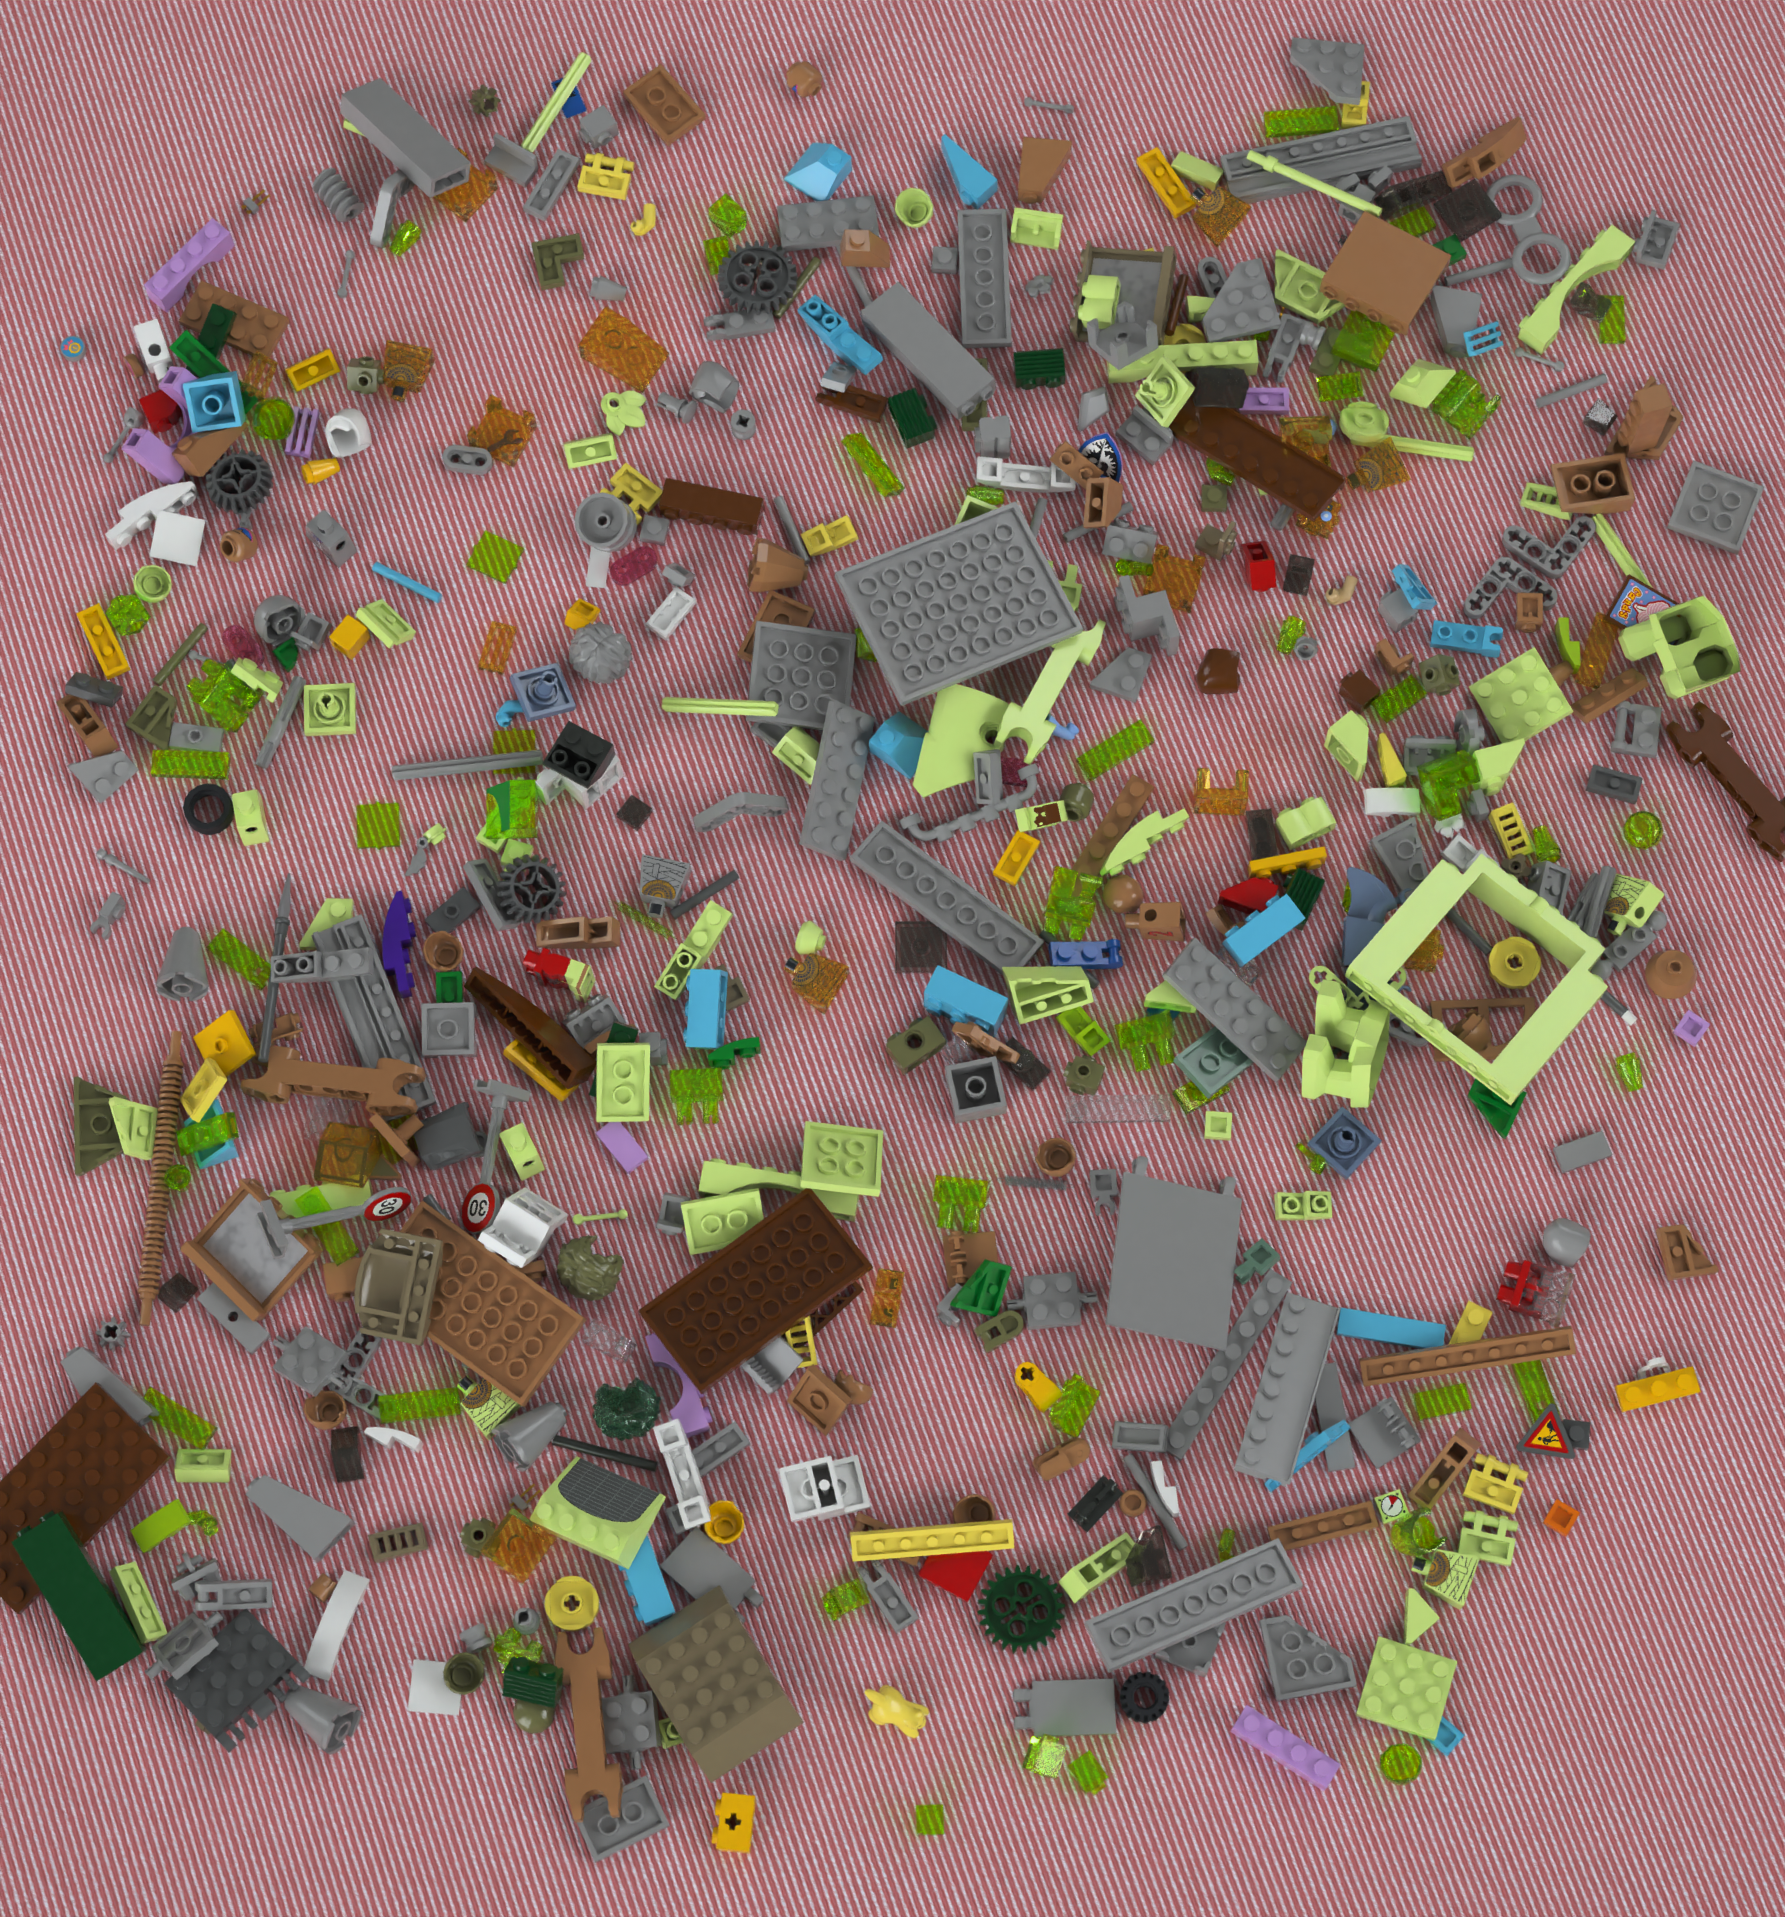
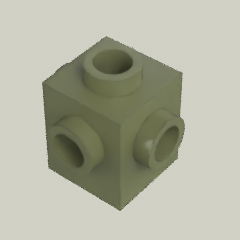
(364, 375)
(1439, 674)
(1084, 1075)
(469, 1533)

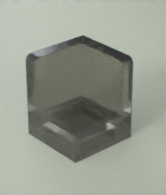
(1589, 303)
(1298, 575)

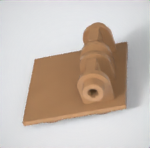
(966, 1253)

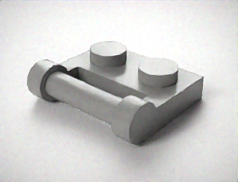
(1644, 731)

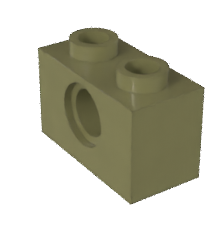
(910, 1058)

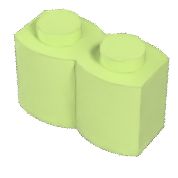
(1100, 300)
(1305, 823)

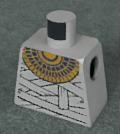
(662, 883)

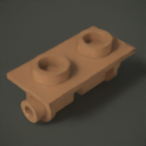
(1075, 464)
(285, 1028)

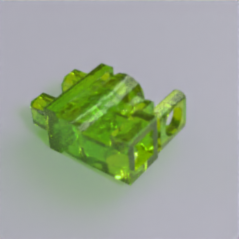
(1454, 406)
(215, 694)
(1067, 908)

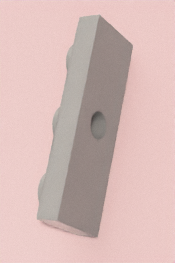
(246, 1331)

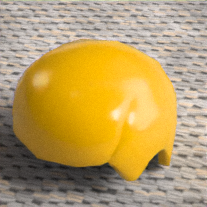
(725, 1522)

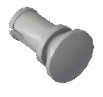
(680, 407)
(526, 1621)

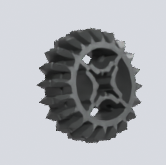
(253, 484)
(527, 908)

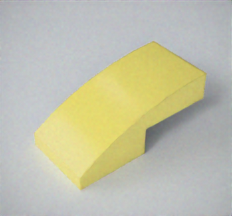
(1356, 114)
(829, 537)

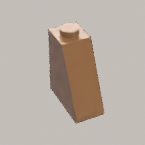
(1040, 167)

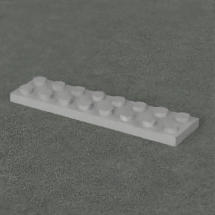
(945, 899)
(1193, 1605)

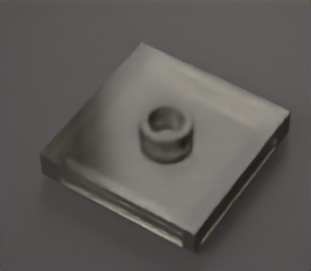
(1467, 210)
(919, 947)

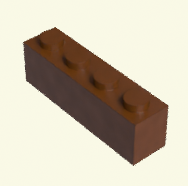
(711, 506)

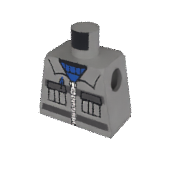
(327, 534)

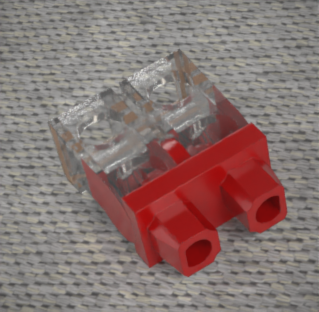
(1538, 1291)

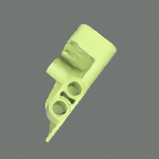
(958, 728)

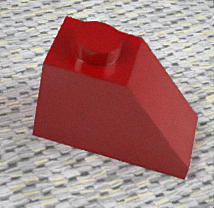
(160, 411)
(1259, 566)
(1249, 895)

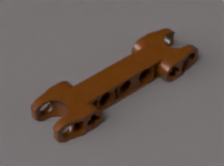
(1711, 748)

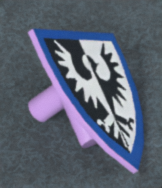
(1104, 454)

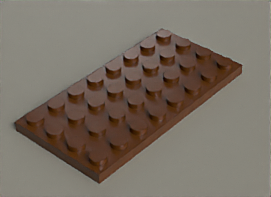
(755, 1290)
(82, 1467)

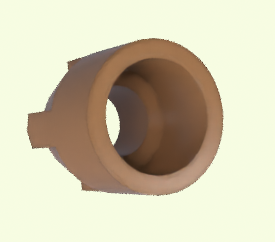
(322, 1588)

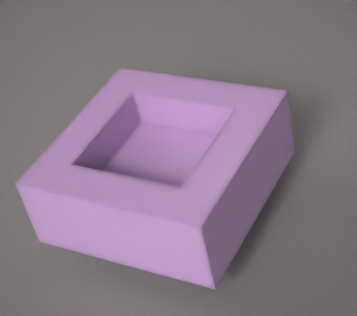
(1691, 1028)

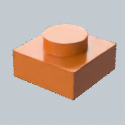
(1561, 1517)

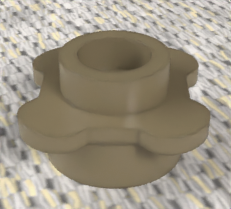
(1519, 860)

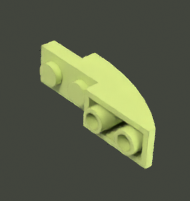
(1139, 838)
(694, 950)

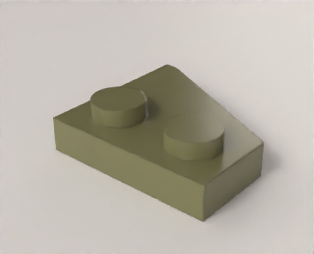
(154, 718)

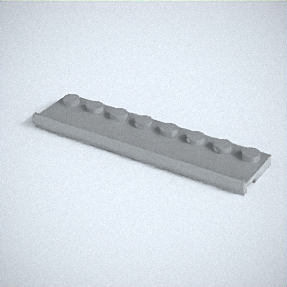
(1324, 158)
(372, 1009)
(1287, 1389)

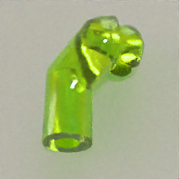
(1217, 473)
(1133, 568)
(204, 1520)
(1225, 1544)

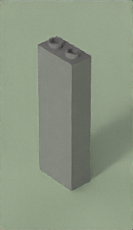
(405, 137)
(928, 351)

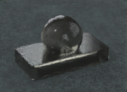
(1028, 1067)

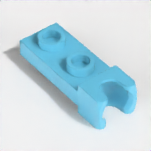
(1466, 638)

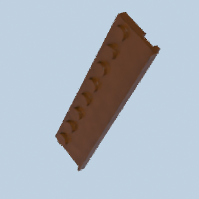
(1258, 457)

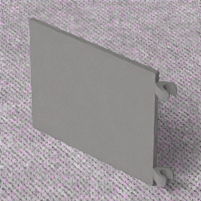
(1174, 1259)

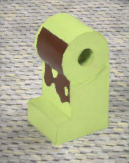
(1041, 816)

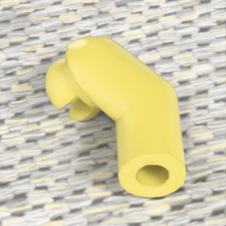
(644, 225)

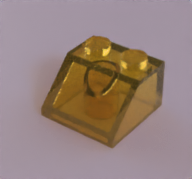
(347, 1154)
(518, 1546)

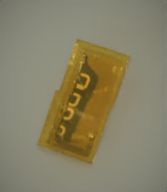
(887, 1298)

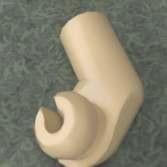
(1343, 594)

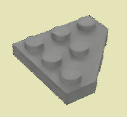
(1331, 66)
(1242, 305)
(1302, 1661)

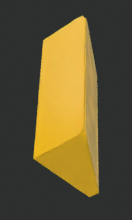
(312, 369)

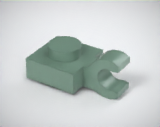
(1257, 1258)

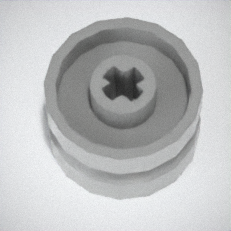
(592, 516)

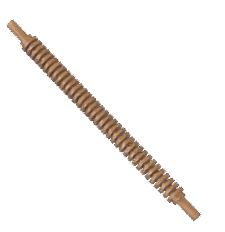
(159, 1191)

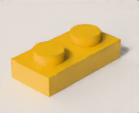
(1016, 858)

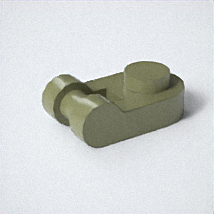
(1008, 1325)

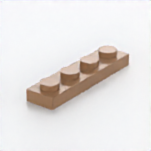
(1324, 1526)

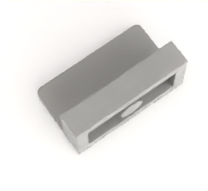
(512, 160)
(988, 777)

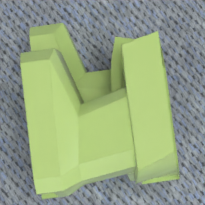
(1701, 655)
(1354, 1031)

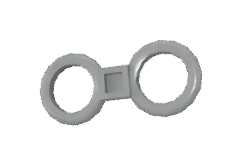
(1529, 231)

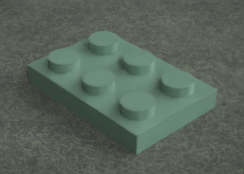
(1212, 1062)

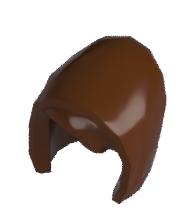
(1219, 672)

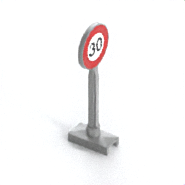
(482, 1200)
(378, 1207)

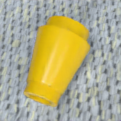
(318, 470)

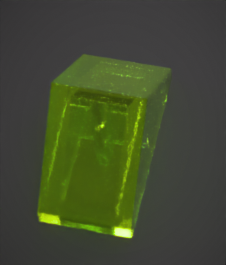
(1340, 386)

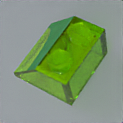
(512, 810)

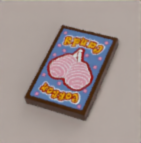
(1635, 604)

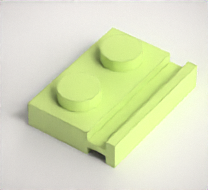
(385, 623)

